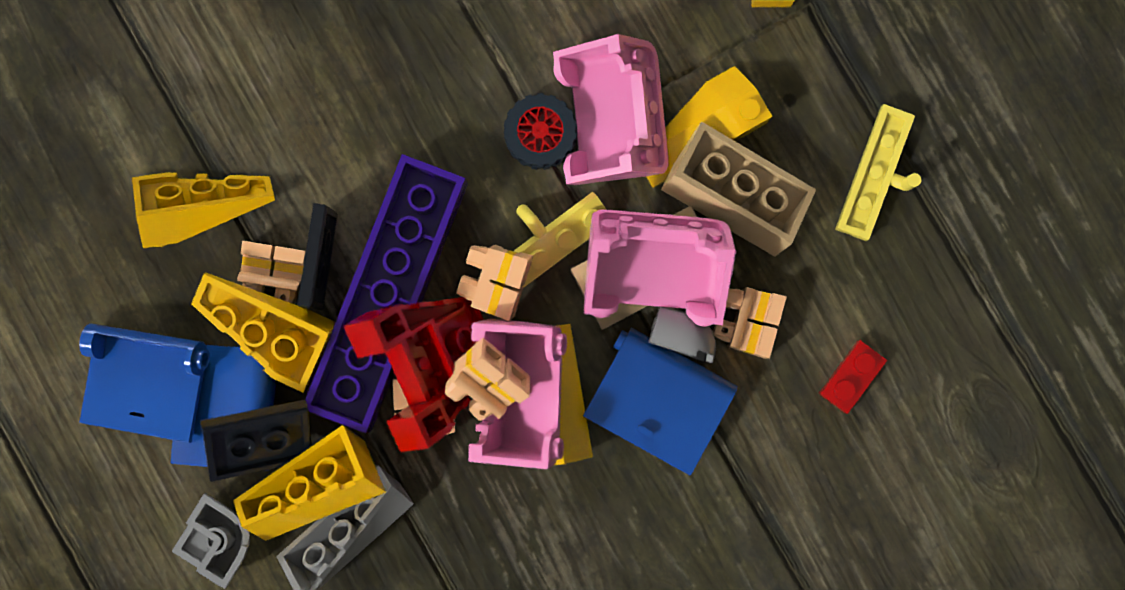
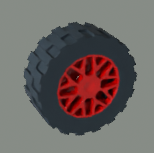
(540, 131)

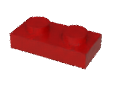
(852, 376)

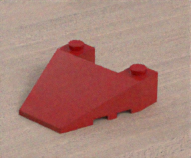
(422, 349)

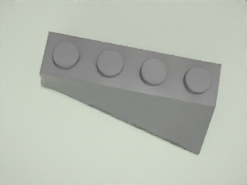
(341, 536)

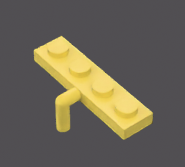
(877, 173)
(559, 237)

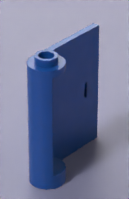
(143, 375)
(229, 386)
(665, 395)

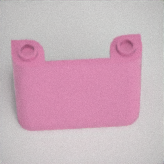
(615, 109)
(659, 264)
(529, 430)

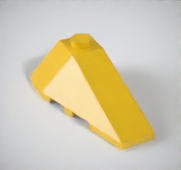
(724, 103)
(179, 208)
(271, 330)

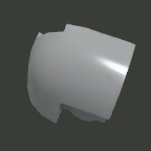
(679, 333)
(214, 541)

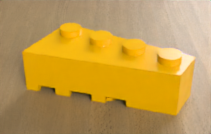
(311, 486)

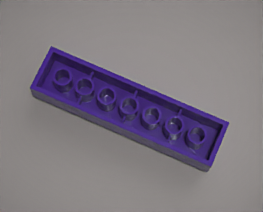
(390, 273)

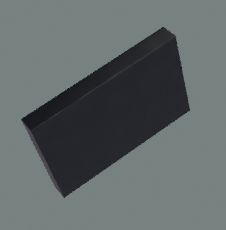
(318, 257)
(255, 439)

